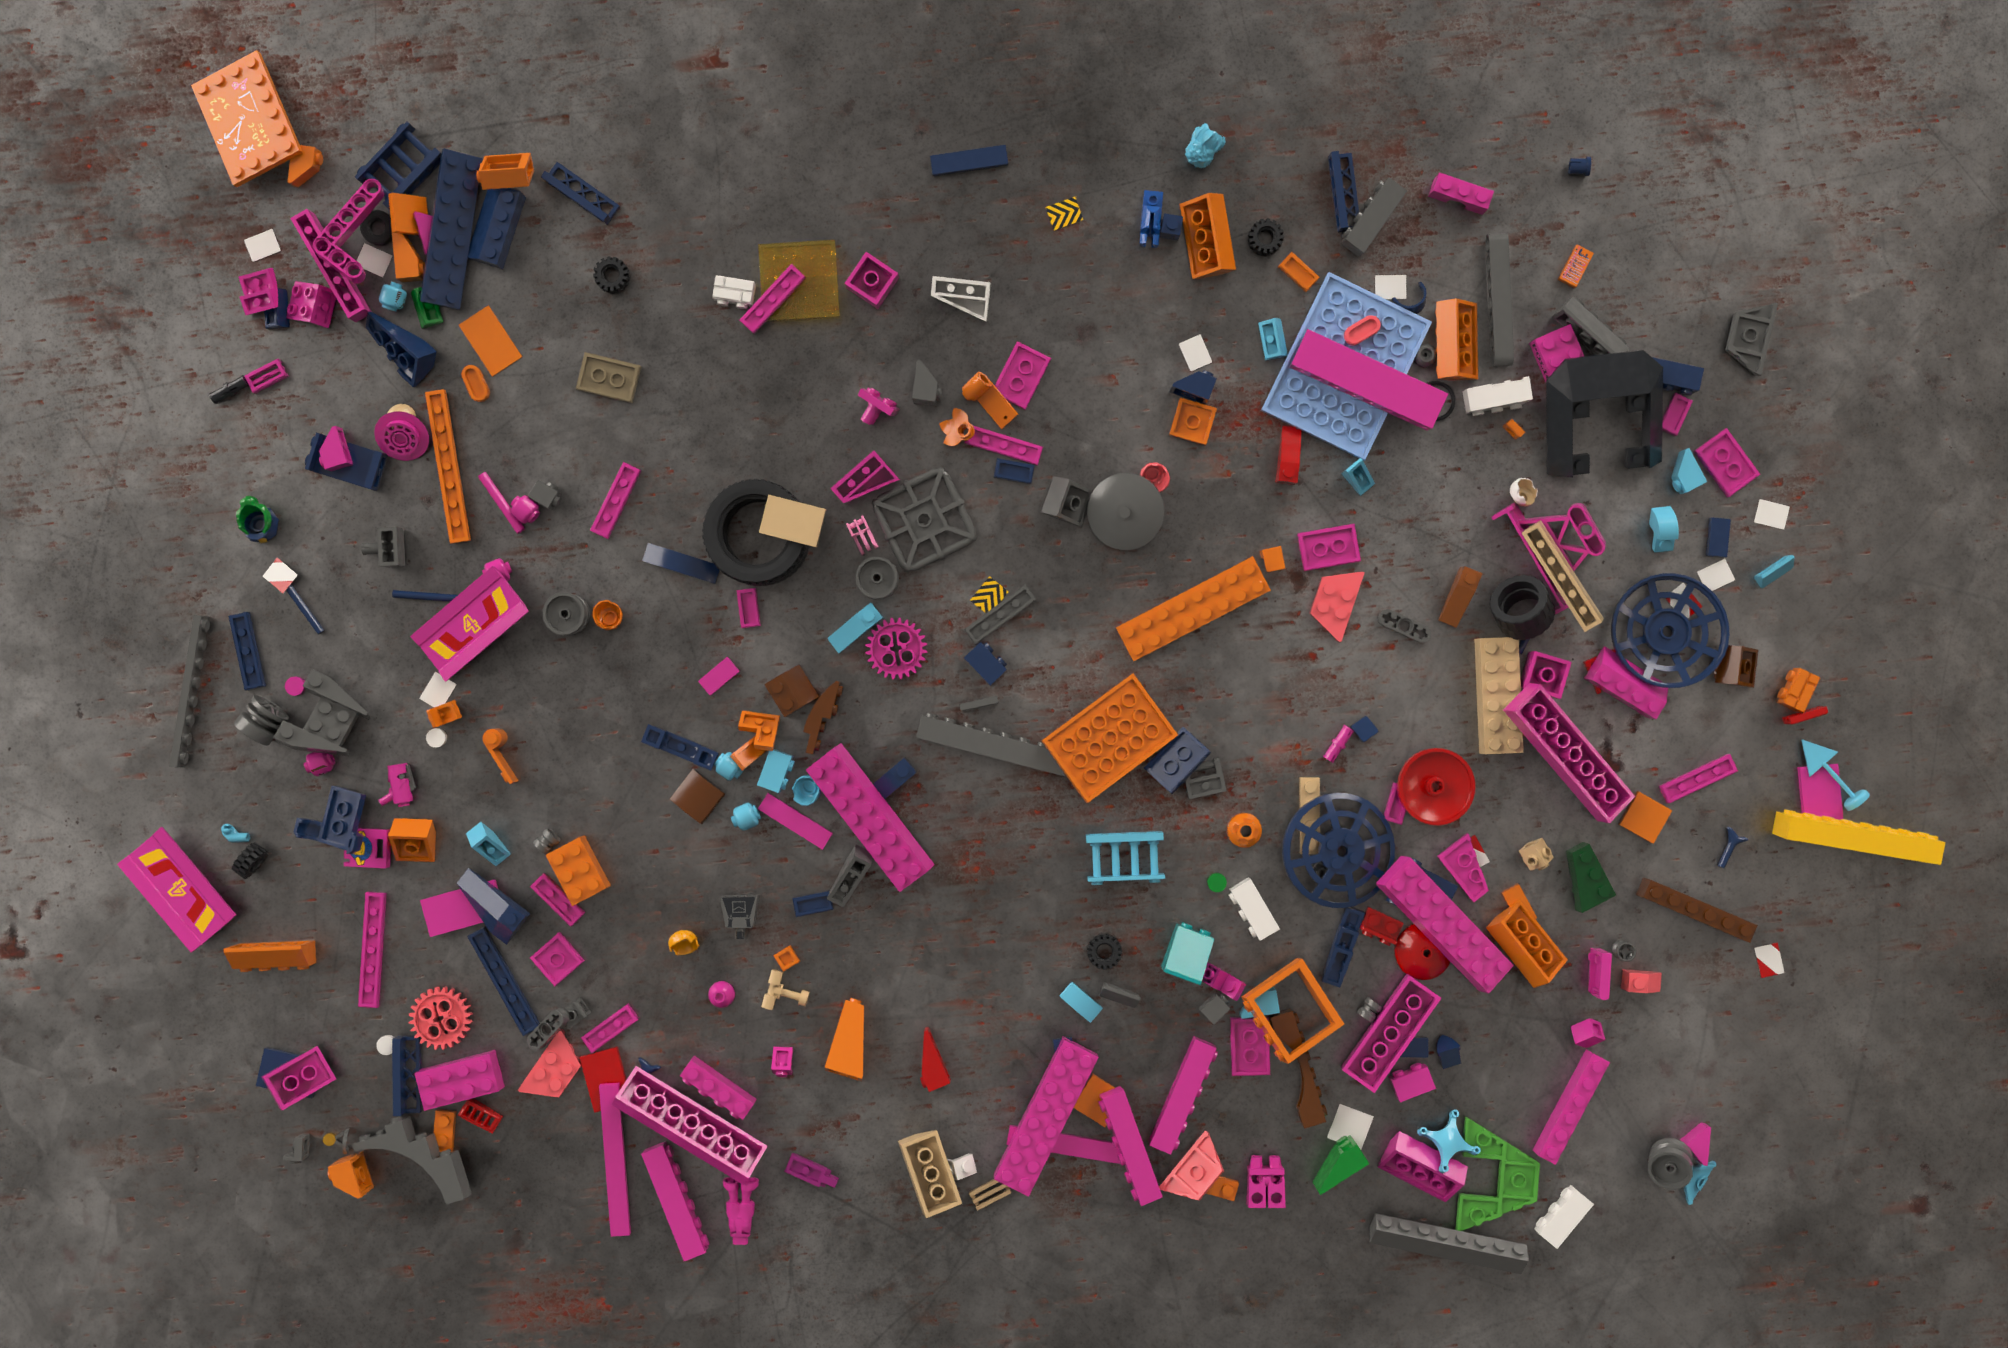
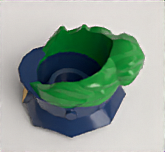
(256, 520)

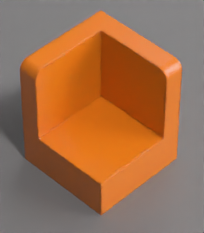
(1273, 559)

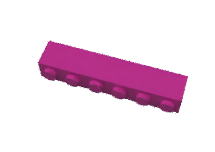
(344, 290)
(1182, 1095)
(1570, 1106)
(1130, 1145)
(675, 1201)

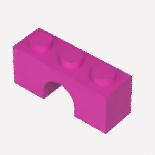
(1472, 196)

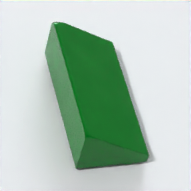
(427, 313)

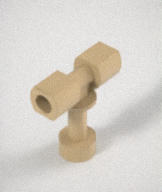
(776, 991)

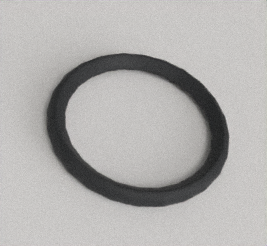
(1452, 398)

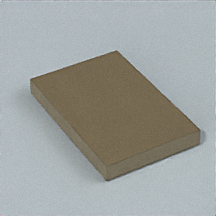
(608, 377)

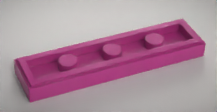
(772, 299)
(1005, 446)
(615, 500)
(1698, 778)
(795, 821)

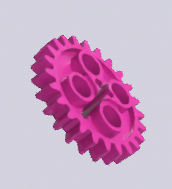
(878, 651)

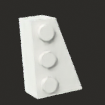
(963, 294)
(1497, 396)

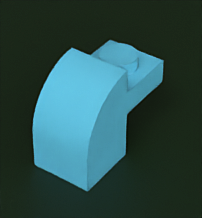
(1665, 528)

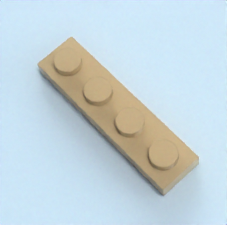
(1309, 789)

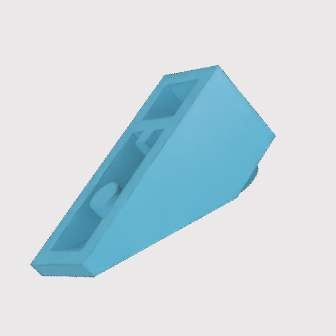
(855, 627)

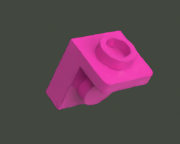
(782, 1061)

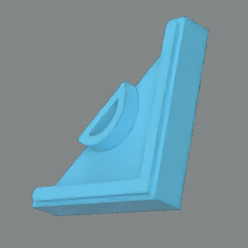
(1699, 1178)

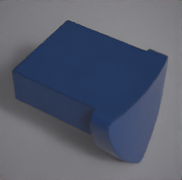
(1448, 1052)

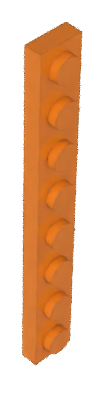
(447, 466)

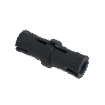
(228, 389)

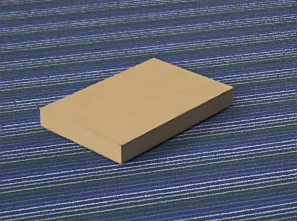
(792, 521)

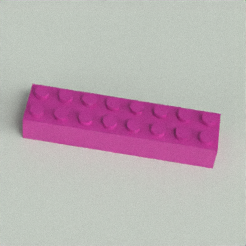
(1569, 753)
(870, 817)
(1444, 924)
(1045, 1116)
(689, 1125)

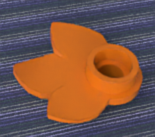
(954, 428)

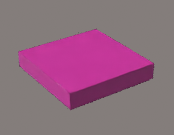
(557, 959)

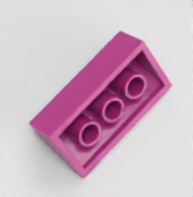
(1614, 679)
(1420, 1165)

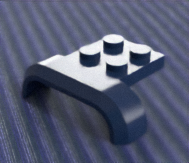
(339, 821)

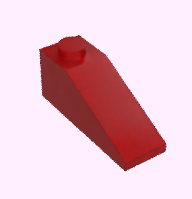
(1289, 456)
(933, 1068)

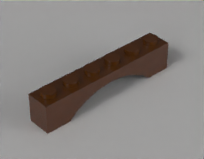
(1696, 910)
(1309, 1104)

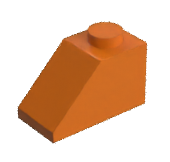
(304, 166)

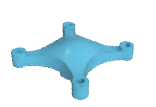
(1448, 1141)

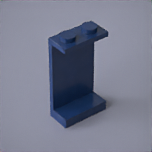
(366, 467)

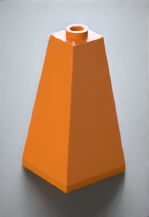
(847, 1046)

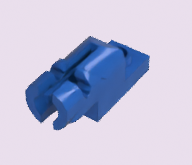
(1151, 217)

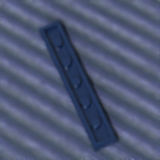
(503, 980)

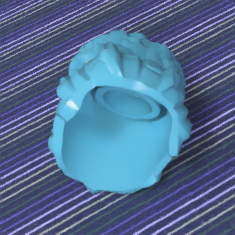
(1203, 146)

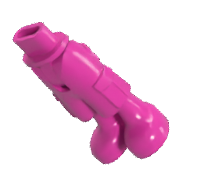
(738, 1211)

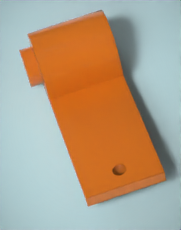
(990, 398)
(493, 741)

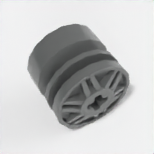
(261, 720)

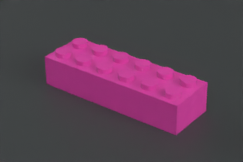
(1390, 1033)

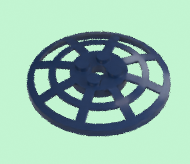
(1680, 627)
(1328, 849)

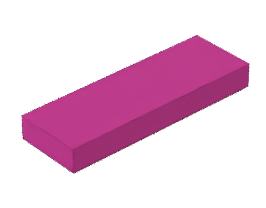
(557, 899)
(610, 1028)

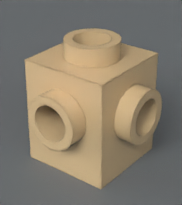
(1536, 854)

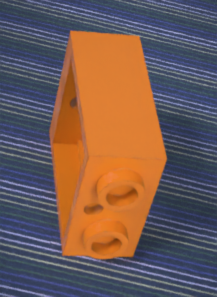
(505, 171)

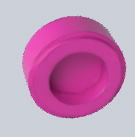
(294, 686)

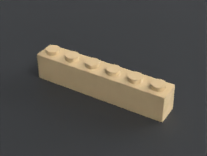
(1562, 576)

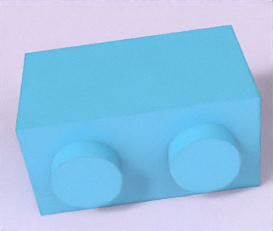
(775, 771)

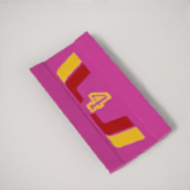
(470, 623)
(177, 889)

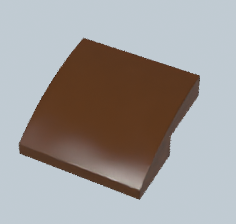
(697, 796)

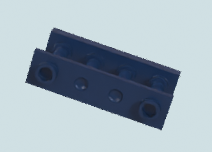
(419, 172)

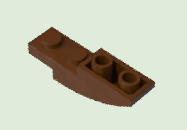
(823, 708)

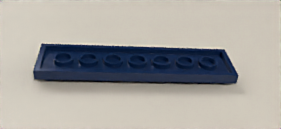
(450, 229)

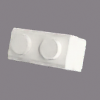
(734, 291)

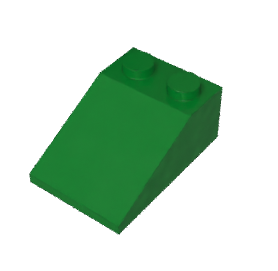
(1340, 1164)

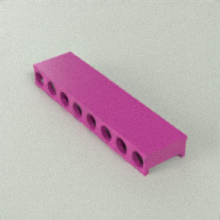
(1368, 380)

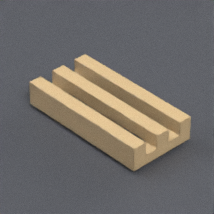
(998, 1196)

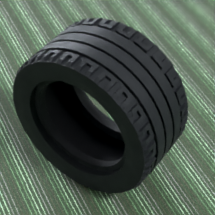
(716, 535)

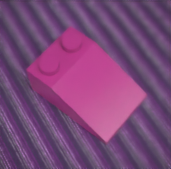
(298, 1078)

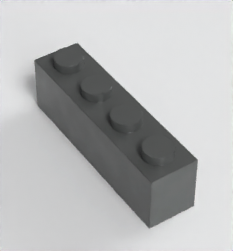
(1373, 217)

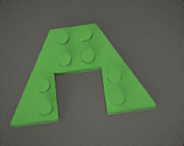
(1516, 1178)

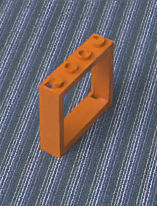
(1318, 994)

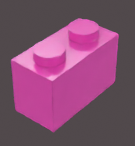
(1411, 1082)

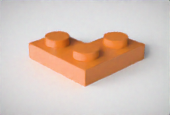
(763, 725)

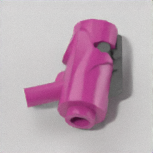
(401, 785)

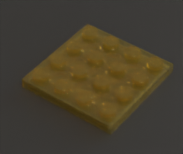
(818, 294)

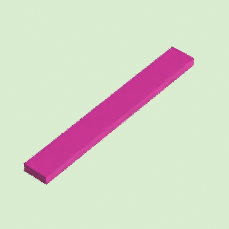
(615, 1161)

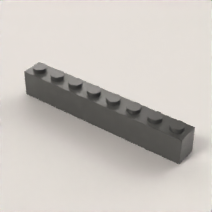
(986, 743)
(1448, 1244)

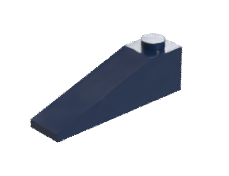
(407, 350)

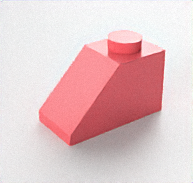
(1641, 981)

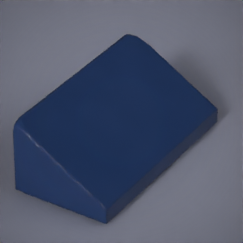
(276, 317)

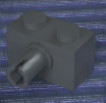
(389, 547)

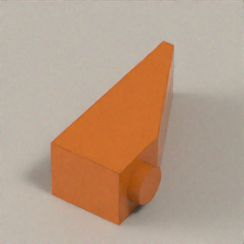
(407, 261)

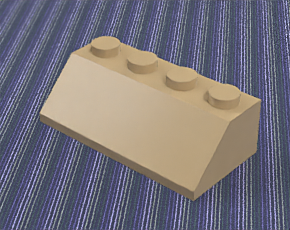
(930, 1172)

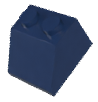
(1195, 387)

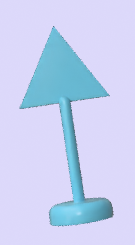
(1816, 757)

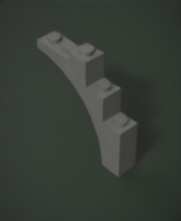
(444, 1166)

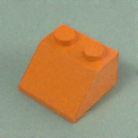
(413, 839)
(351, 1175)

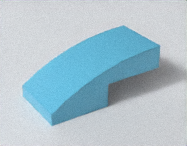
(1081, 1002)

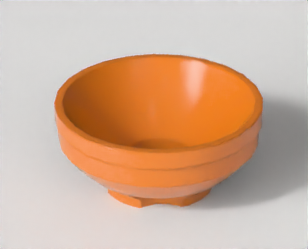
(1237, 823)

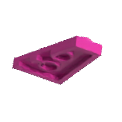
(1463, 866)

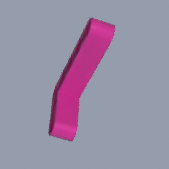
(347, 229)

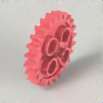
(424, 1024)

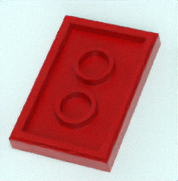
(602, 1068)

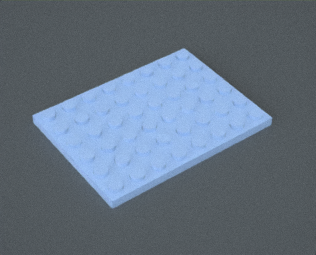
(1323, 409)

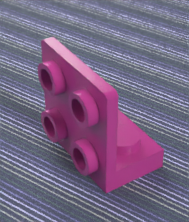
(311, 304)

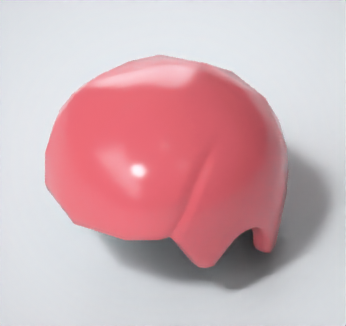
(1156, 474)

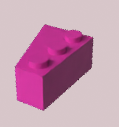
(863, 478)

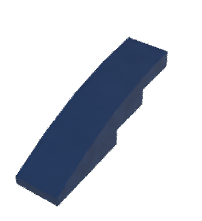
(1342, 946)

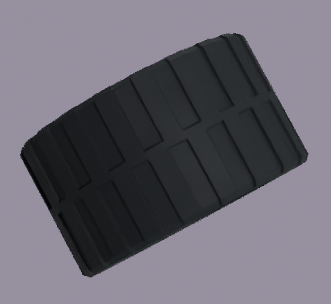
(1513, 591)

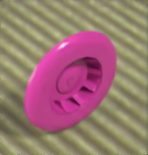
(399, 439)

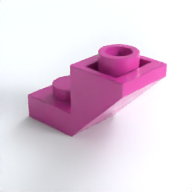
(1223, 981)

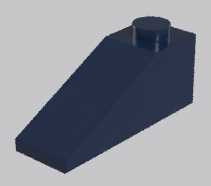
(895, 777)

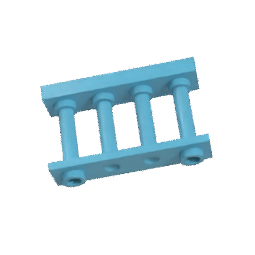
(1115, 840)

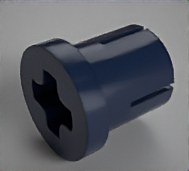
(1580, 166)

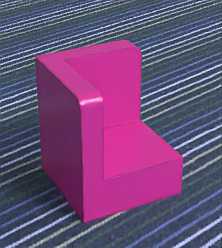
(1588, 1033)

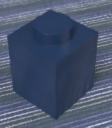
(1171, 226)

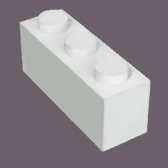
(1253, 909)
(1563, 1216)

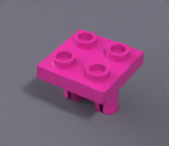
(876, 405)

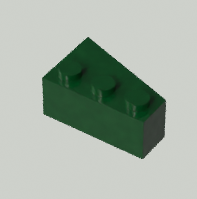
(1588, 878)

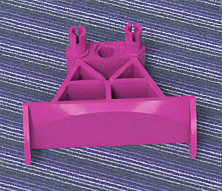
(1578, 516)

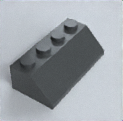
(1588, 329)

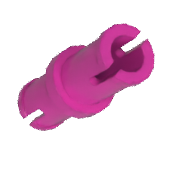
(1338, 743)

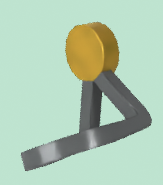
(330, 1138)

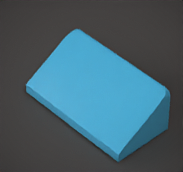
(1273, 338)
(1775, 571)

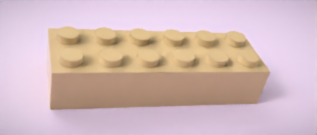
(1496, 686)

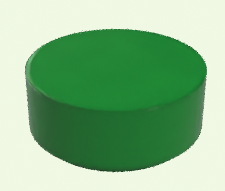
(1216, 882)

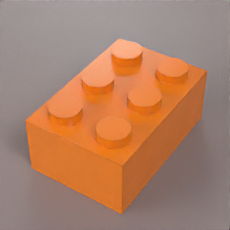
(578, 870)

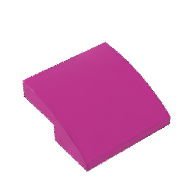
(259, 291)

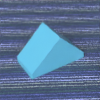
(1358, 476)

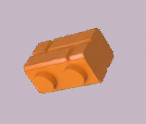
(1798, 689)

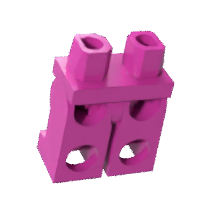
(1265, 1183)

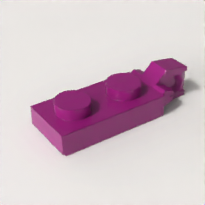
(810, 1171)

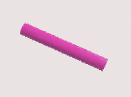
(501, 502)

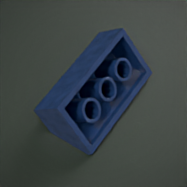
(496, 226)

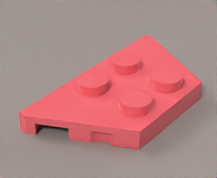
(1335, 602)
(553, 1069)
(1195, 1171)

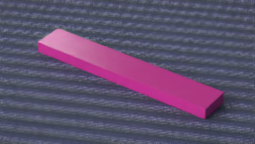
(372, 949)
(1081, 1147)

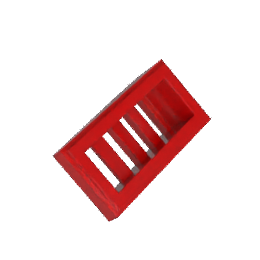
(477, 1120)

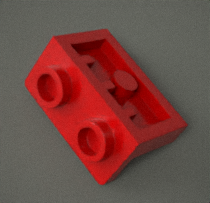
(1381, 926)

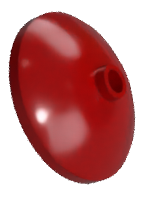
(1410, 955)

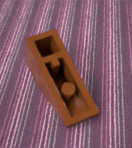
(1460, 595)

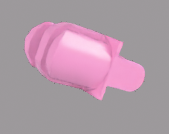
(856, 523)

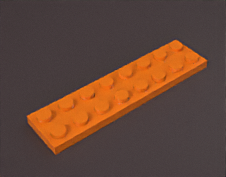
(1193, 608)

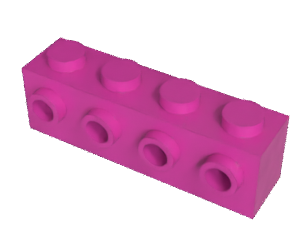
(718, 1087)

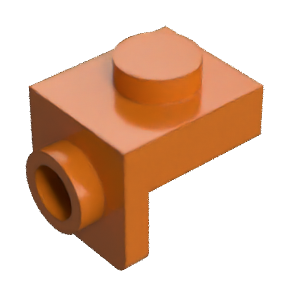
(444, 714)

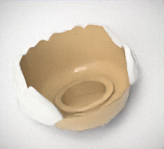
(1523, 492)

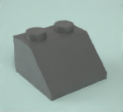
(925, 387)
(1067, 501)

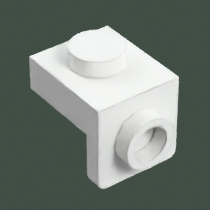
(962, 1166)

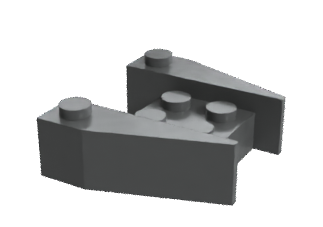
(329, 721)

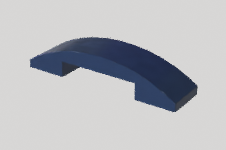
(681, 563)
(680, 746)

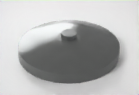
(1125, 511)

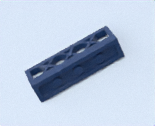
(1339, 192)
(578, 199)
(399, 1075)

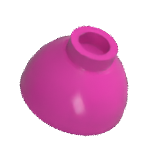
(721, 994)

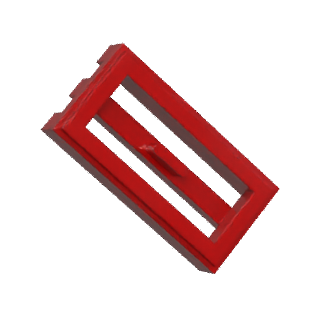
(1808, 714)

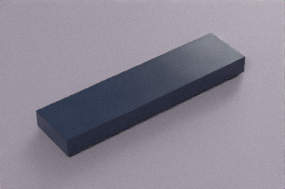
(969, 160)
(247, 651)

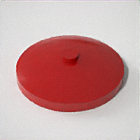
(1436, 786)

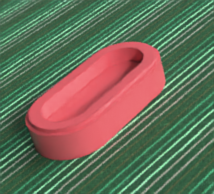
(1362, 330)

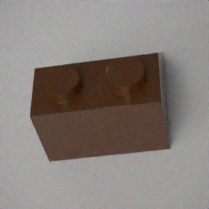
(1737, 667)
(791, 690)

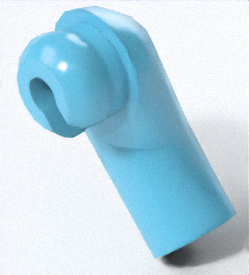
(233, 835)

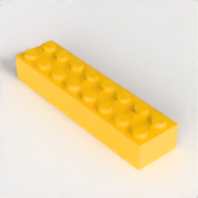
(1858, 836)

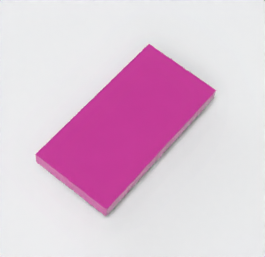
(449, 912)

